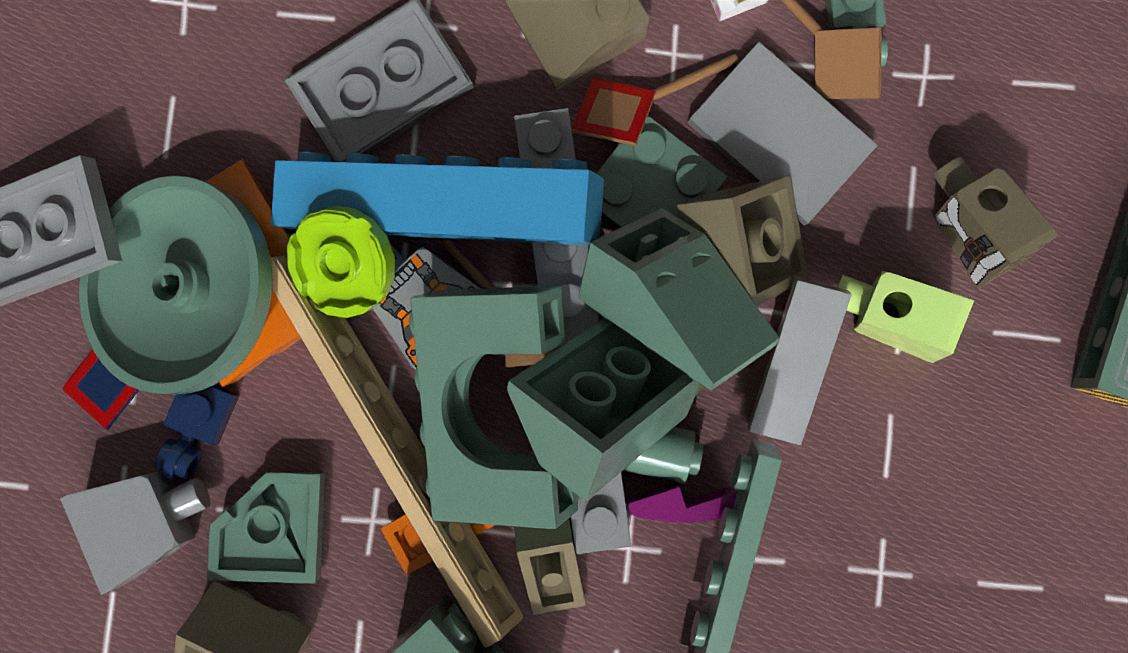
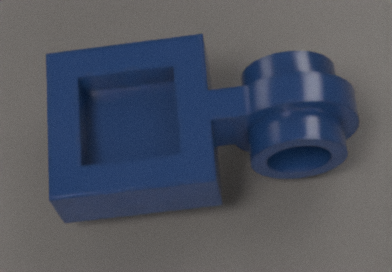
(198, 417)

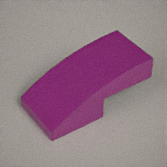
(668, 505)

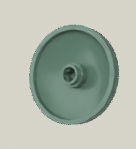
(187, 288)

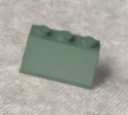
(598, 405)

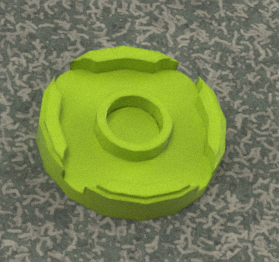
(341, 261)

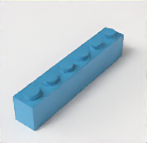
(447, 199)

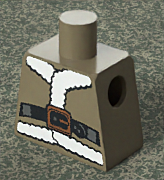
(989, 221)

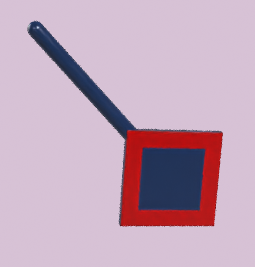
(99, 391)

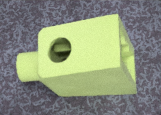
(927, 316)

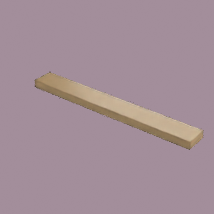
(399, 459)

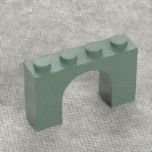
(467, 472)

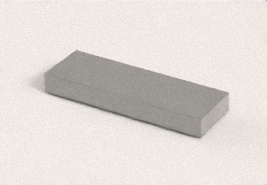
(798, 360)

